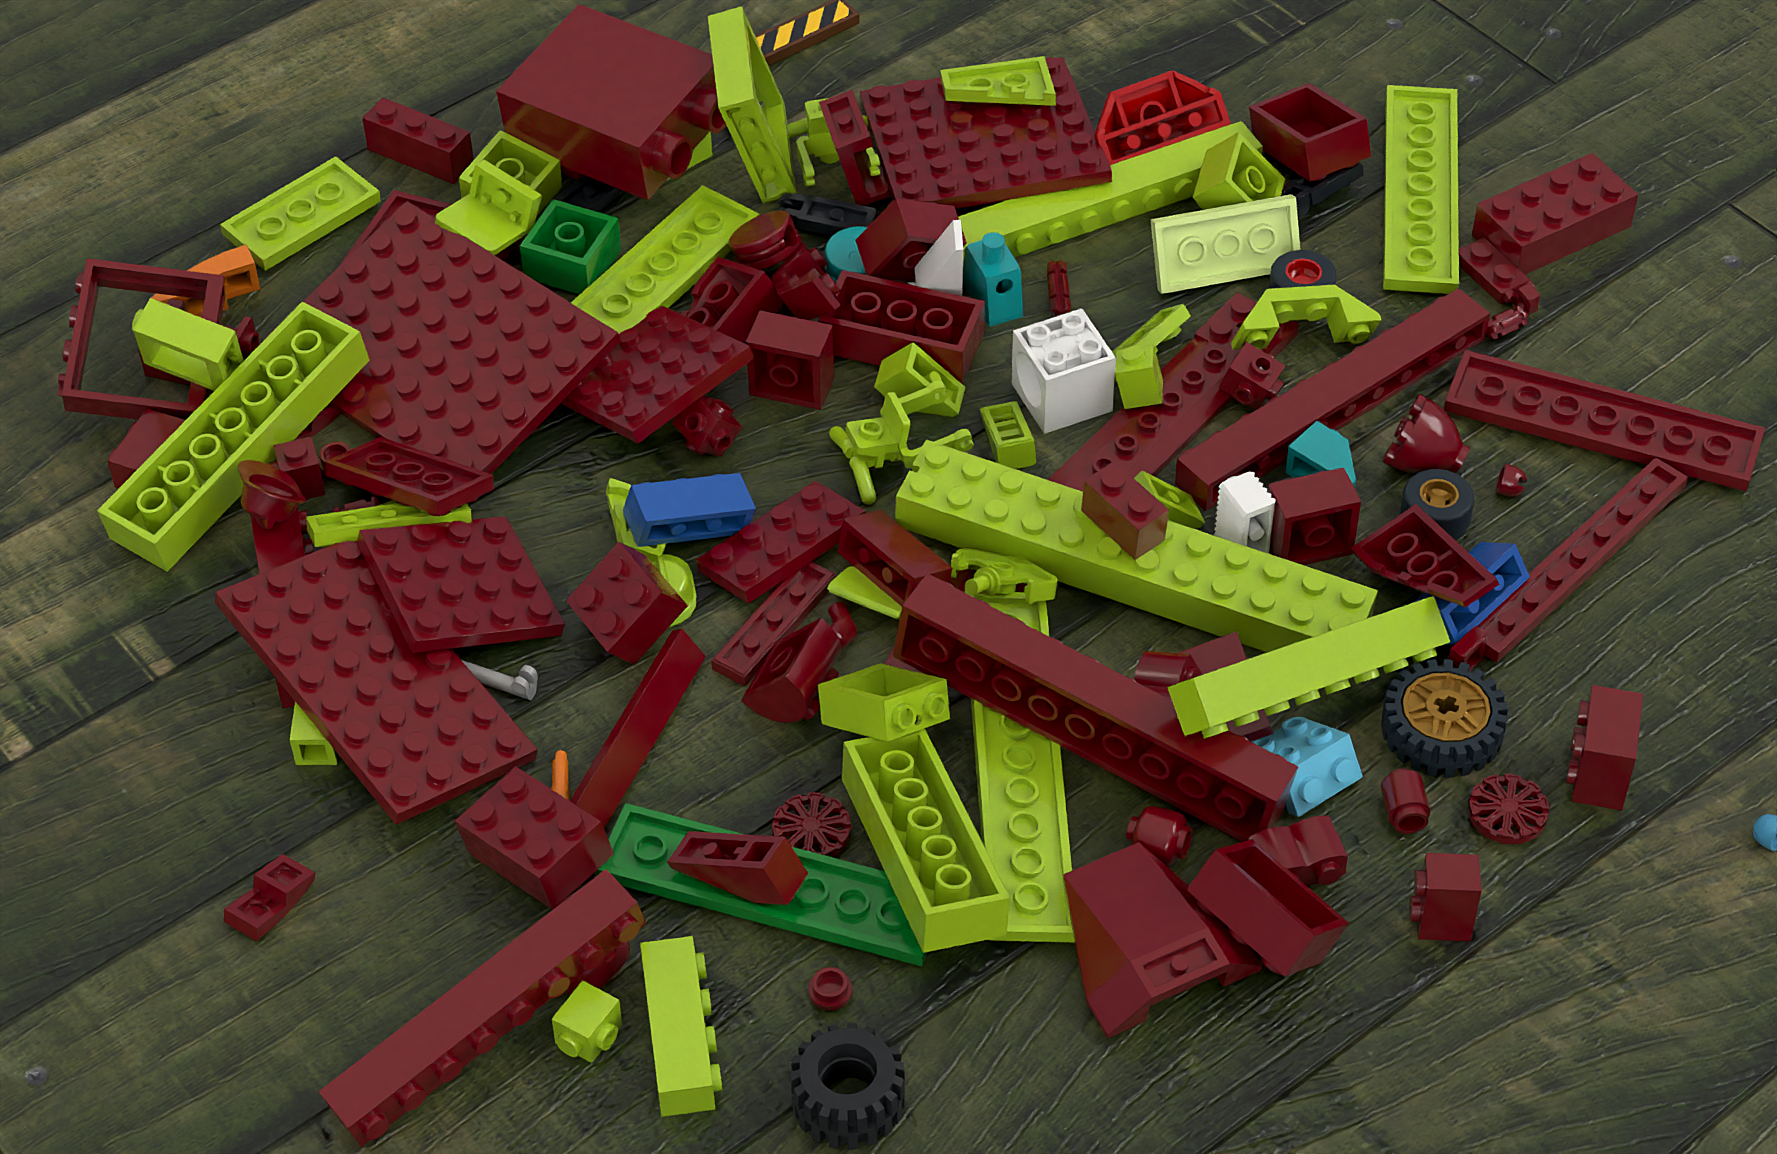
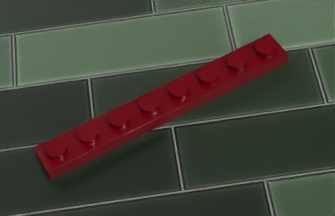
(1580, 556)

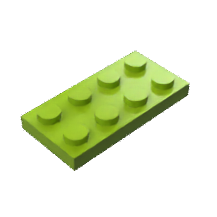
(301, 212)

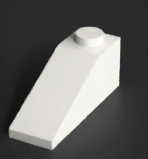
(943, 263)

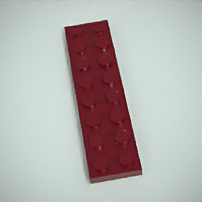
(1604, 419)

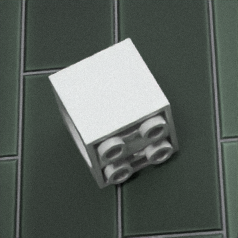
(1063, 370)

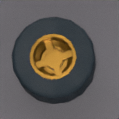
(1443, 497)

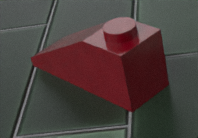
(742, 864)

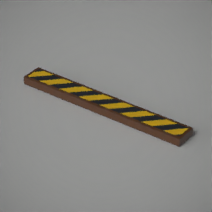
(806, 30)

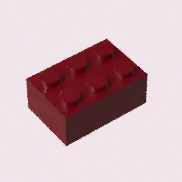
(1310, 131)
(534, 837)
(1267, 907)

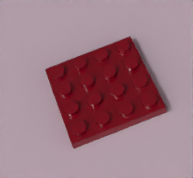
(656, 373)
(459, 584)

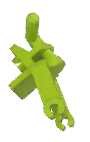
(820, 142)
(885, 438)

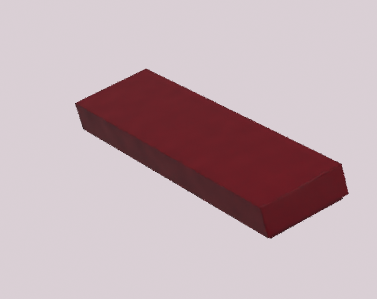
(772, 621)

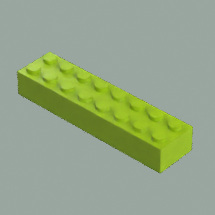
(259, 405)

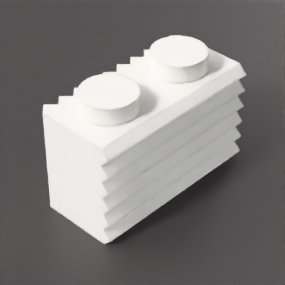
(1245, 512)

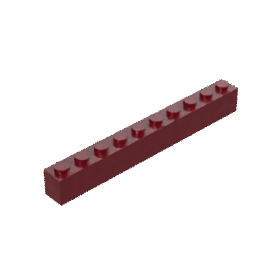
(1334, 395)

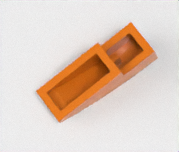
(238, 272)

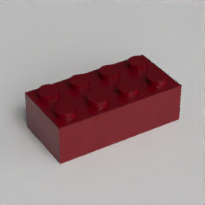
(1556, 213)
(888, 315)

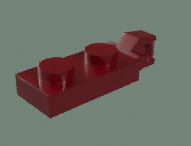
(1498, 275)

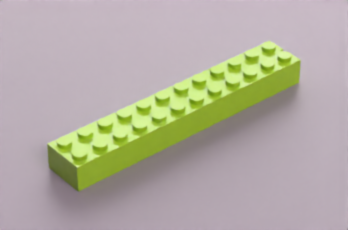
(1183, 578)

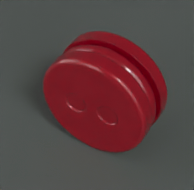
(765, 240)

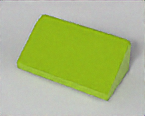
(859, 589)

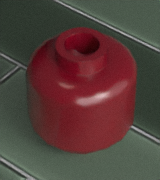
(1162, 833)

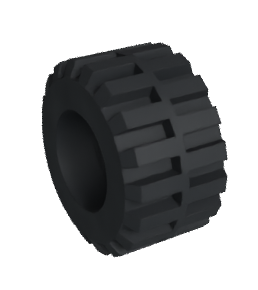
(847, 1055)

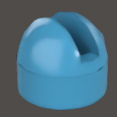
(1766, 831)

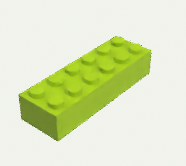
(925, 841)

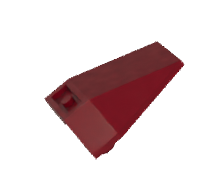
(1144, 937)

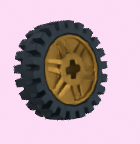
(1444, 718)

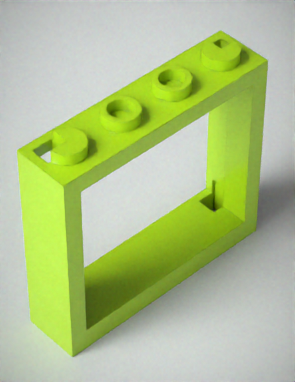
(741, 84)

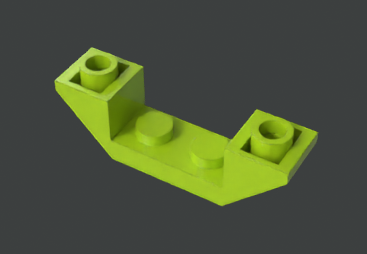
(1345, 315)

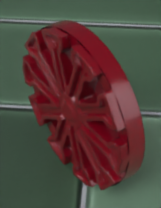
(1508, 809)
(811, 827)

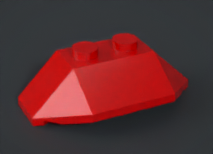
(1157, 115)

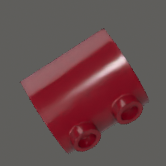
(791, 674)

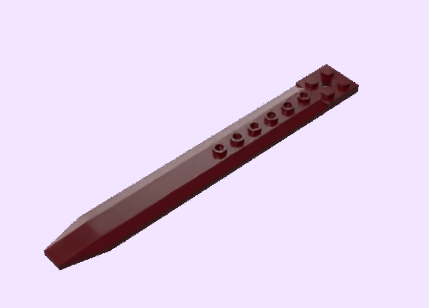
(1155, 434)

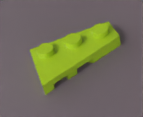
(1001, 82)

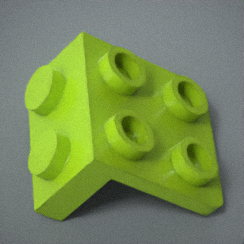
(494, 211)

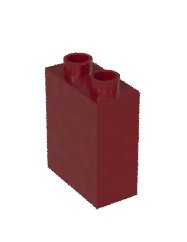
(613, 101)

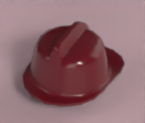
(268, 493)

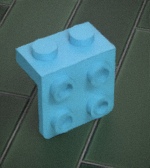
(1323, 758)

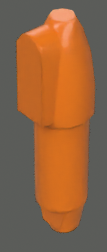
(560, 774)

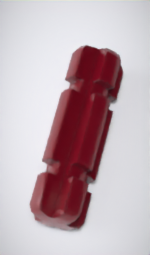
(1058, 288)

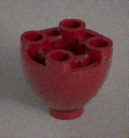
(1426, 440)

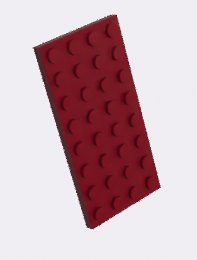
(399, 719)

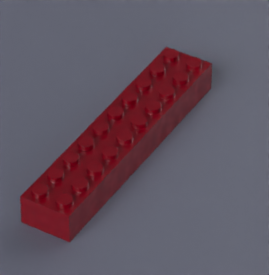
(1090, 710)

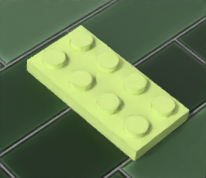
(1223, 243)

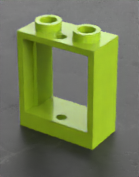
(186, 344)
(884, 702)

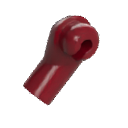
(842, 623)

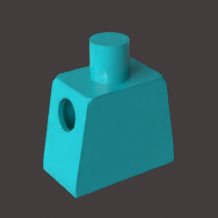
(990, 270)

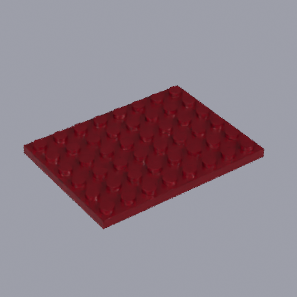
(455, 342)

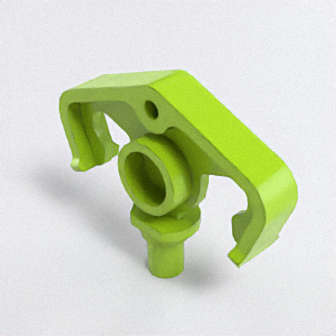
(1001, 573)

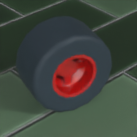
(1302, 269)

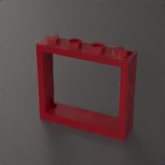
(134, 278)

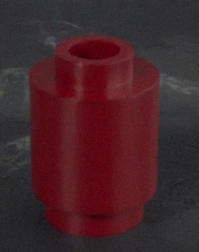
(1405, 801)

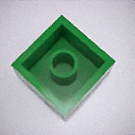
(570, 246)

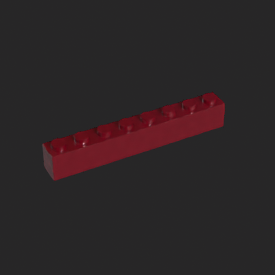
(483, 1008)

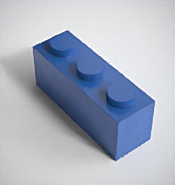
(688, 509)
(1504, 564)

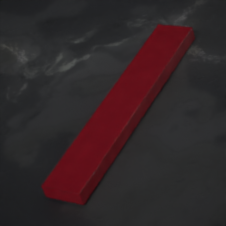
(638, 727)

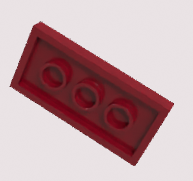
(409, 476)
(778, 542)

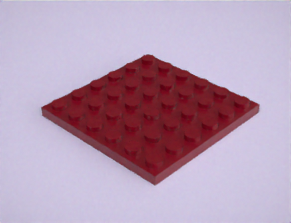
(982, 150)

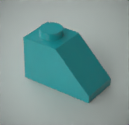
(1319, 451)

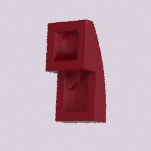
(273, 895)

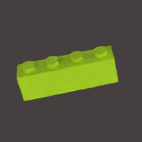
(678, 1026)

